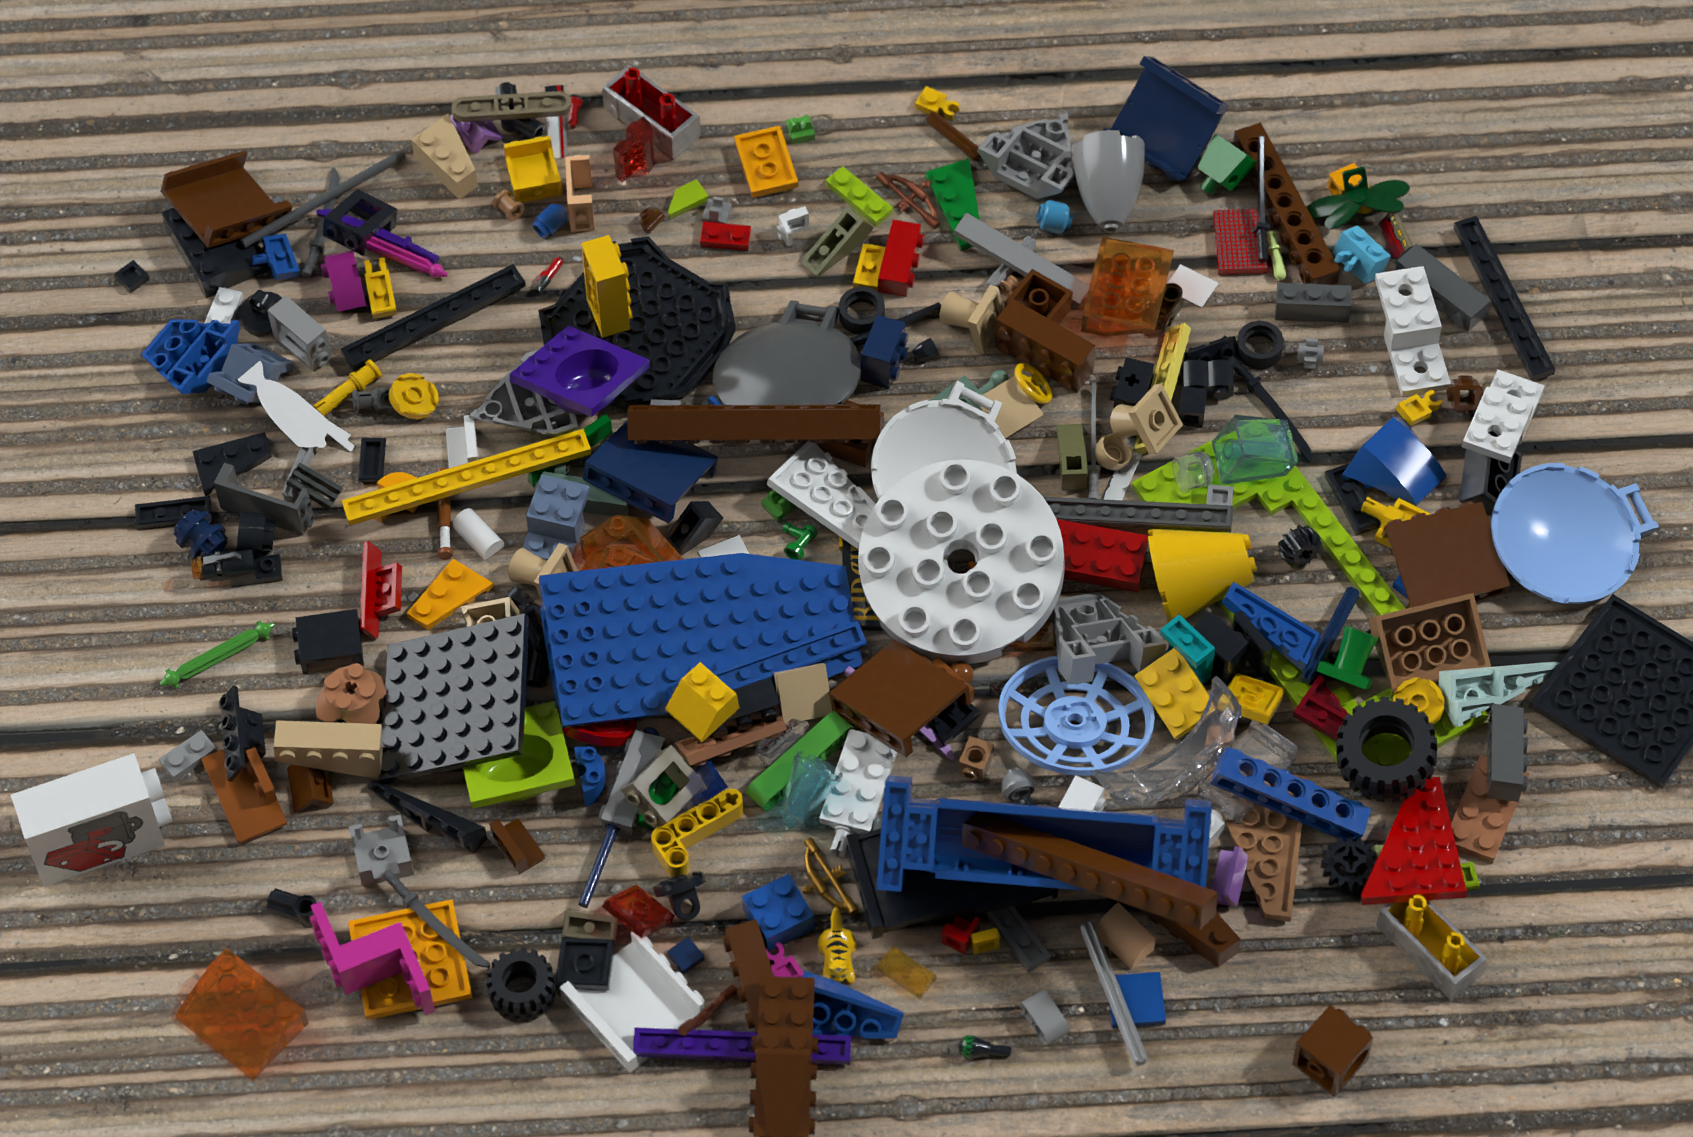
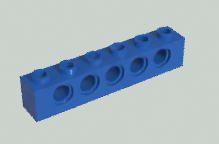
(1276, 798)

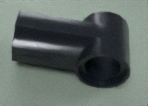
(291, 906)

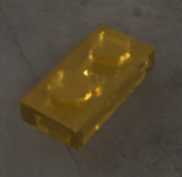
(906, 972)

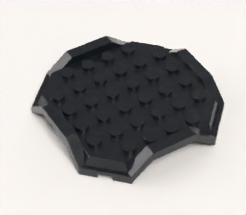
(675, 322)

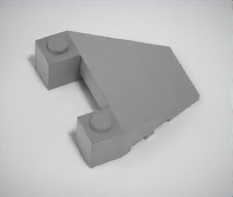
(1094, 632)

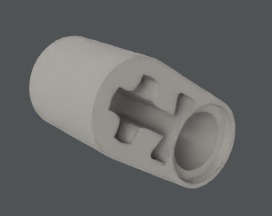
(1044, 1017)

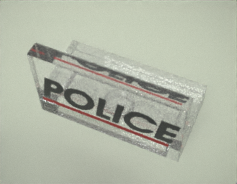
(776, 747)

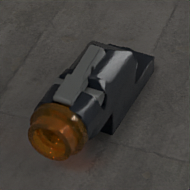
(238, 567)

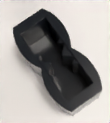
(1213, 376)

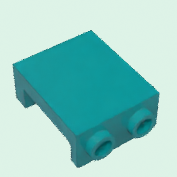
(1191, 646)

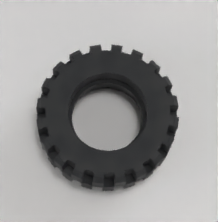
(1391, 718)

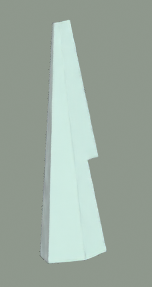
(1476, 689)

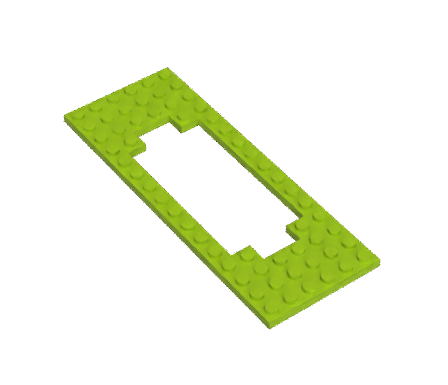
(1275, 496)

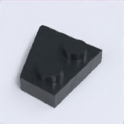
(954, 720)

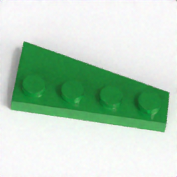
(954, 194)

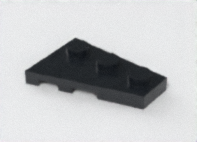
(241, 453)

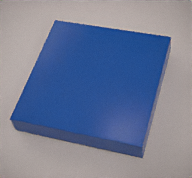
(1143, 998)

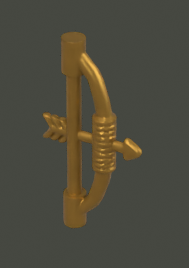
(818, 883)

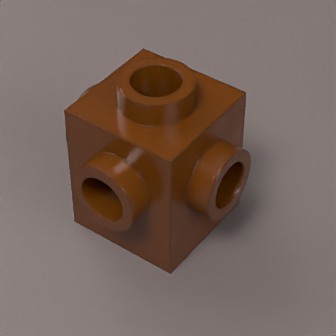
(1470, 400)

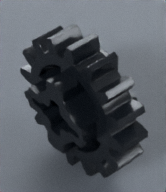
(1337, 867)

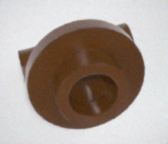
(650, 219)

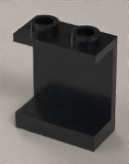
(328, 638)

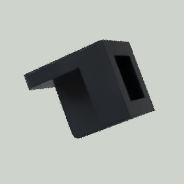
(1192, 406)

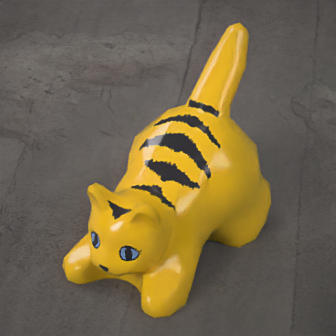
(837, 946)

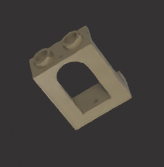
(681, 774)

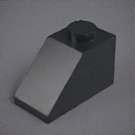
(693, 526)

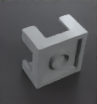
(381, 851)

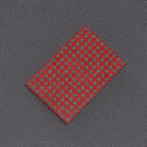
(1236, 242)

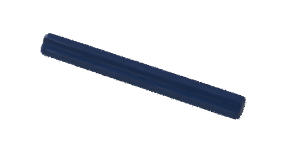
(1330, 635)

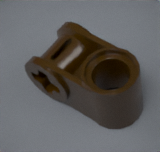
(1170, 308)

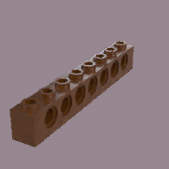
(1294, 220)

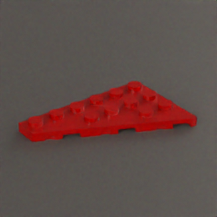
(1418, 853)

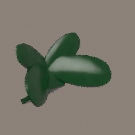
(1343, 207)

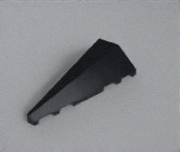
(425, 815)

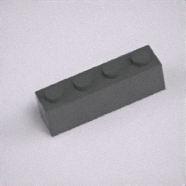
(1449, 290)
(1506, 753)

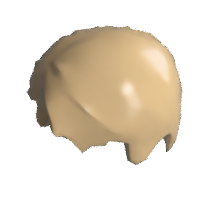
(1112, 452)

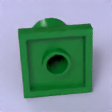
(1351, 659)

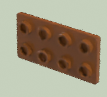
(248, 799)

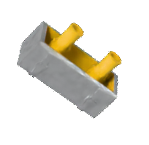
(1432, 944)

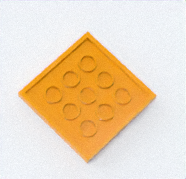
(439, 961)

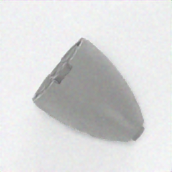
(1109, 175)

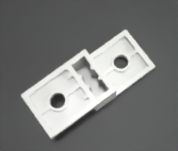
(1412, 331)
(1505, 410)

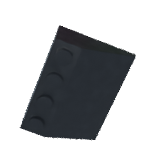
(213, 266)

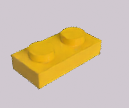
(869, 266)

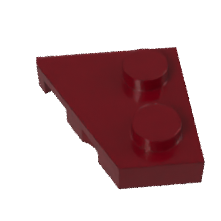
(1321, 709)

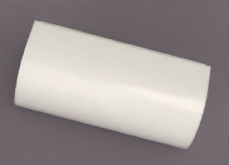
(477, 533)

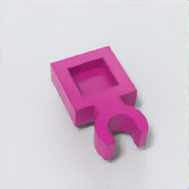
(784, 966)

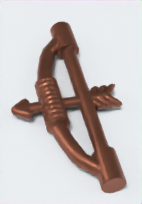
(930, 219)
(706, 1013)

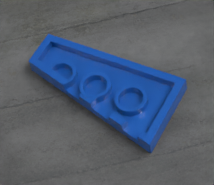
(1281, 630)

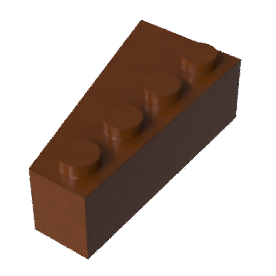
(1213, 942)
(747, 964)

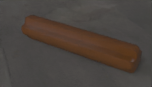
(953, 135)

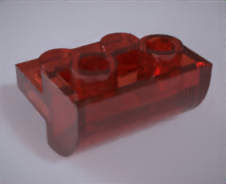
(635, 151)

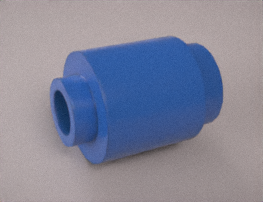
(550, 220)

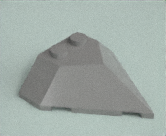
(1031, 156)
(524, 409)

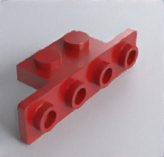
(379, 589)

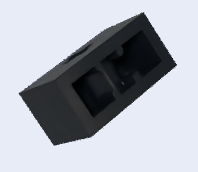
(1134, 382)

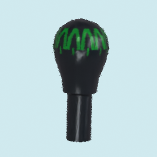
(975, 1047)

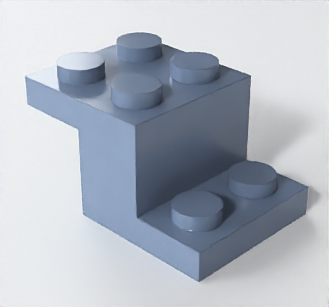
(239, 361)
(555, 516)

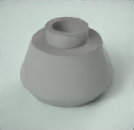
(1017, 784)

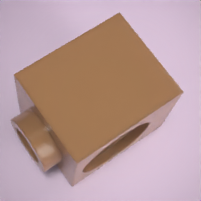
(976, 749)

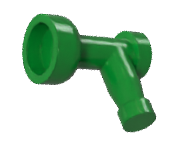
(795, 550)

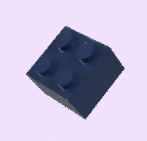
(884, 352)

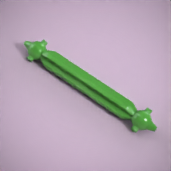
(217, 654)

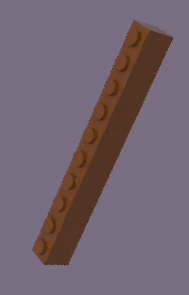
(754, 422)
(1090, 869)

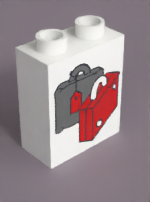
(92, 818)

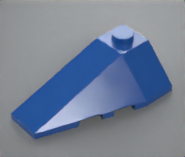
(851, 1013)

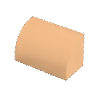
(1125, 936)

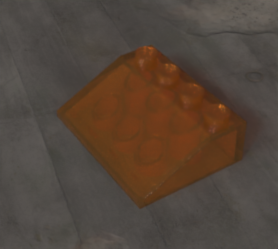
(1126, 288)
(241, 1014)

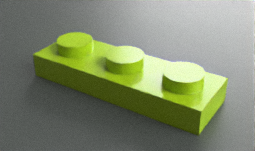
(859, 196)

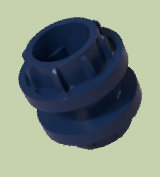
(196, 532)

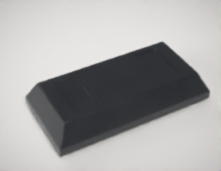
(372, 459)

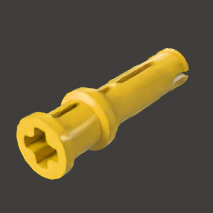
(356, 381)

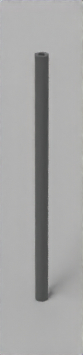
(322, 199)

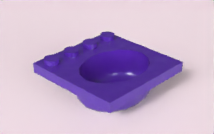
(579, 371)

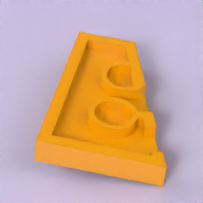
(448, 592)

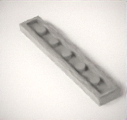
(1016, 256)

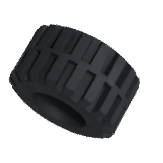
(517, 965)

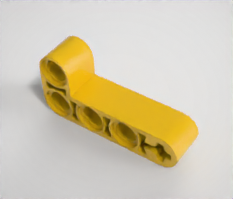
(725, 808)

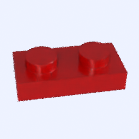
(725, 236)

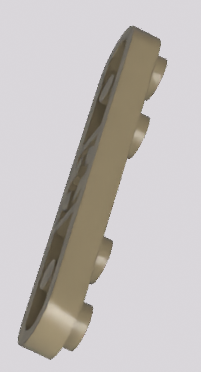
(497, 106)

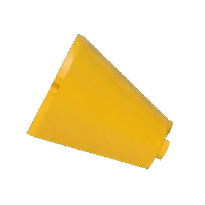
(1198, 567)

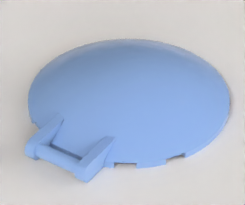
(1569, 532)

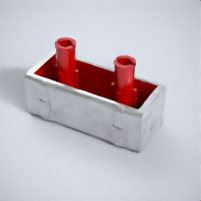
(634, 96)

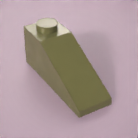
(837, 242)

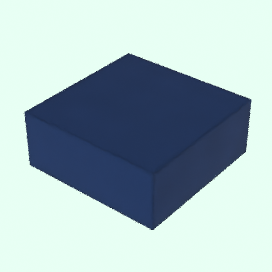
(685, 955)

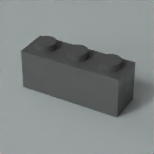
(1313, 302)

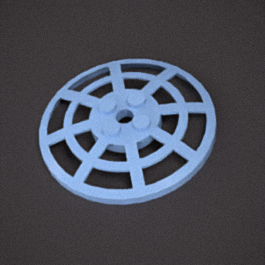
(1076, 708)

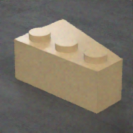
(445, 157)

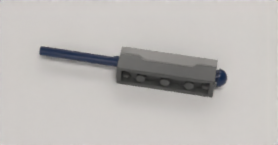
(619, 815)

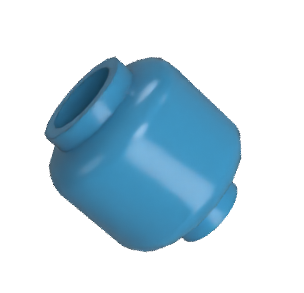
(1054, 217)

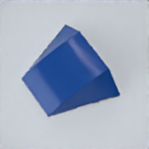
(190, 351)
(1396, 464)

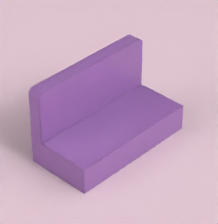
(476, 133)
(1230, 876)

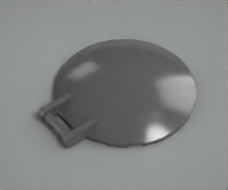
(789, 362)

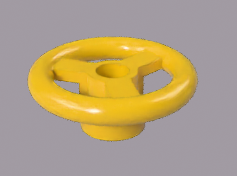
(1031, 385)

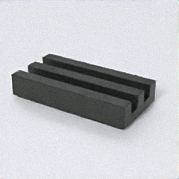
(316, 482)

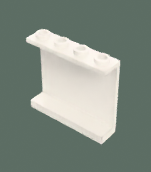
(640, 995)

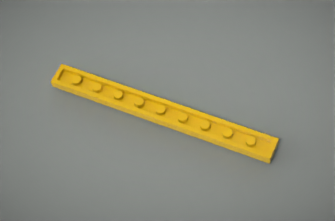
(466, 477)

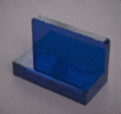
(713, 783)

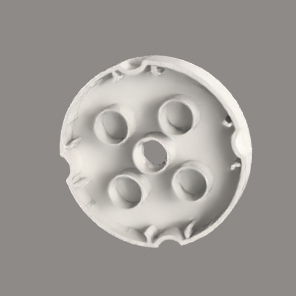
(949, 510)

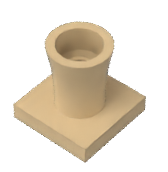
(976, 316)
(1151, 418)
(527, 567)

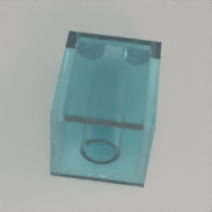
(1254, 449)

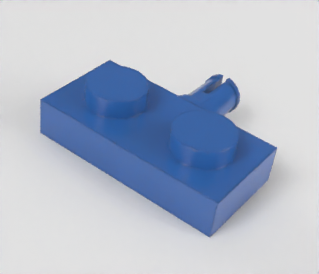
(278, 257)

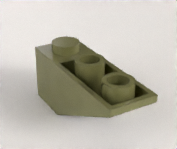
(1072, 457)

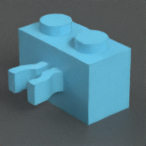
(1360, 254)

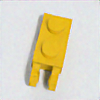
(380, 290)

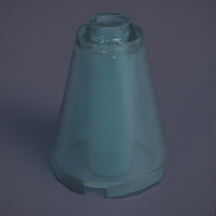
(807, 788)

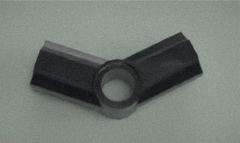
(529, 127)
(537, 658)

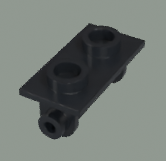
(1216, 350)

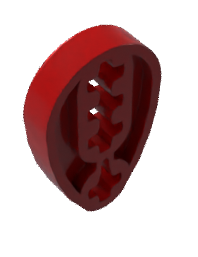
(604, 733)

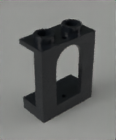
(373, 210)

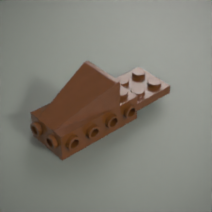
(784, 1059)

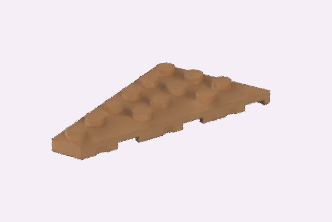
(1272, 853)

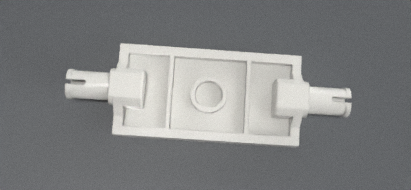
(858, 796)

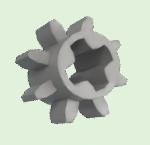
(1310, 353)

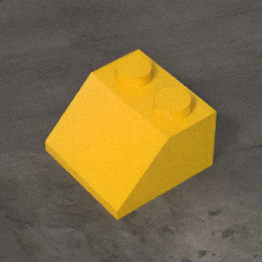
(702, 702)

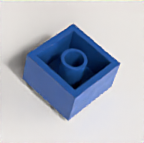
(779, 912)

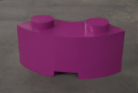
(344, 281)

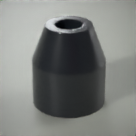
(925, 350)

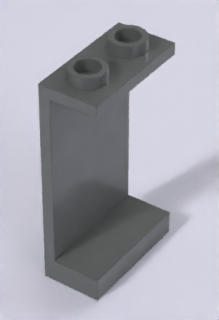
(285, 514)

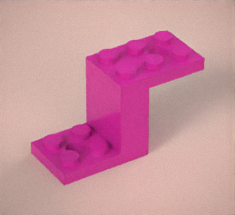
(371, 959)

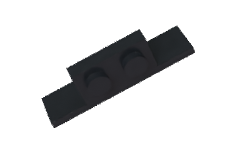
(241, 732)

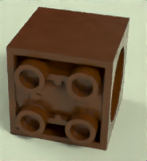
(1332, 1050)

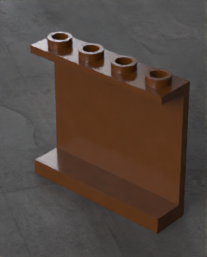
(221, 199)
(1447, 555)
(896, 695)

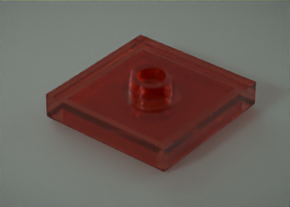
(638, 911)

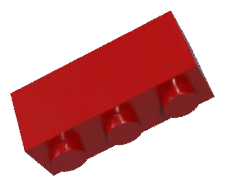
(900, 258)

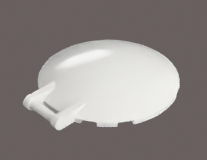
(938, 433)

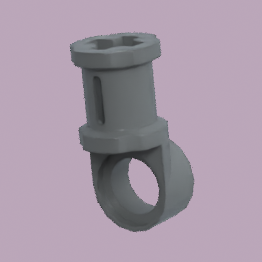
(372, 399)

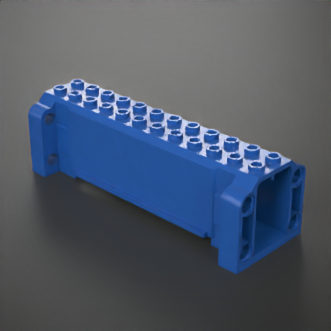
(929, 838)

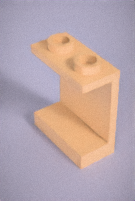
(579, 207)

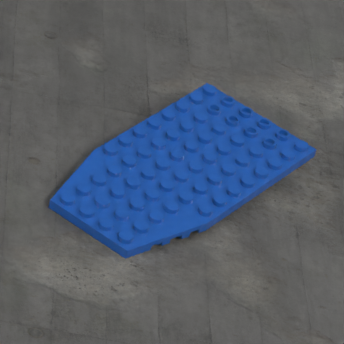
(640, 628)

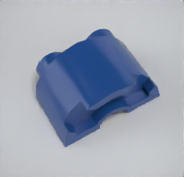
(591, 772)

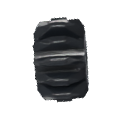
(1300, 546)

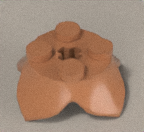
(362, 706)

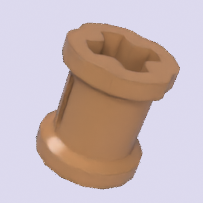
(508, 205)

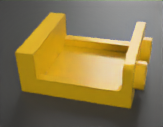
(532, 169)

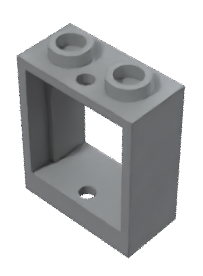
(299, 333)

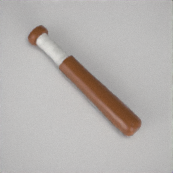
(444, 525)

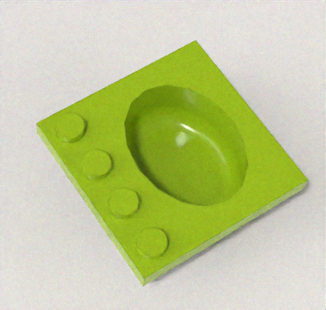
(539, 770)

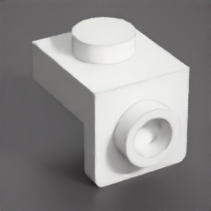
(792, 222)

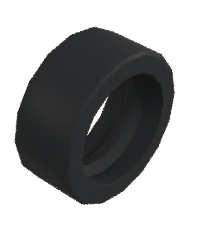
(856, 295)
(1262, 329)

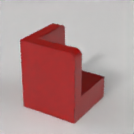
(959, 934)

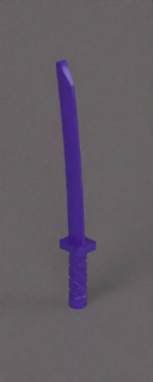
(396, 240)

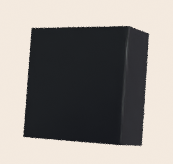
(131, 276)

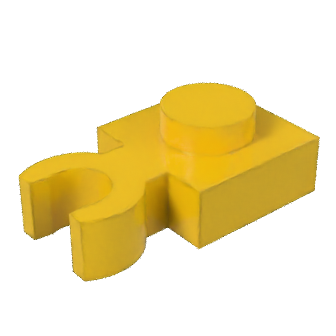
(933, 100)
(1417, 409)

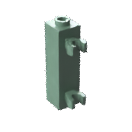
(598, 500)

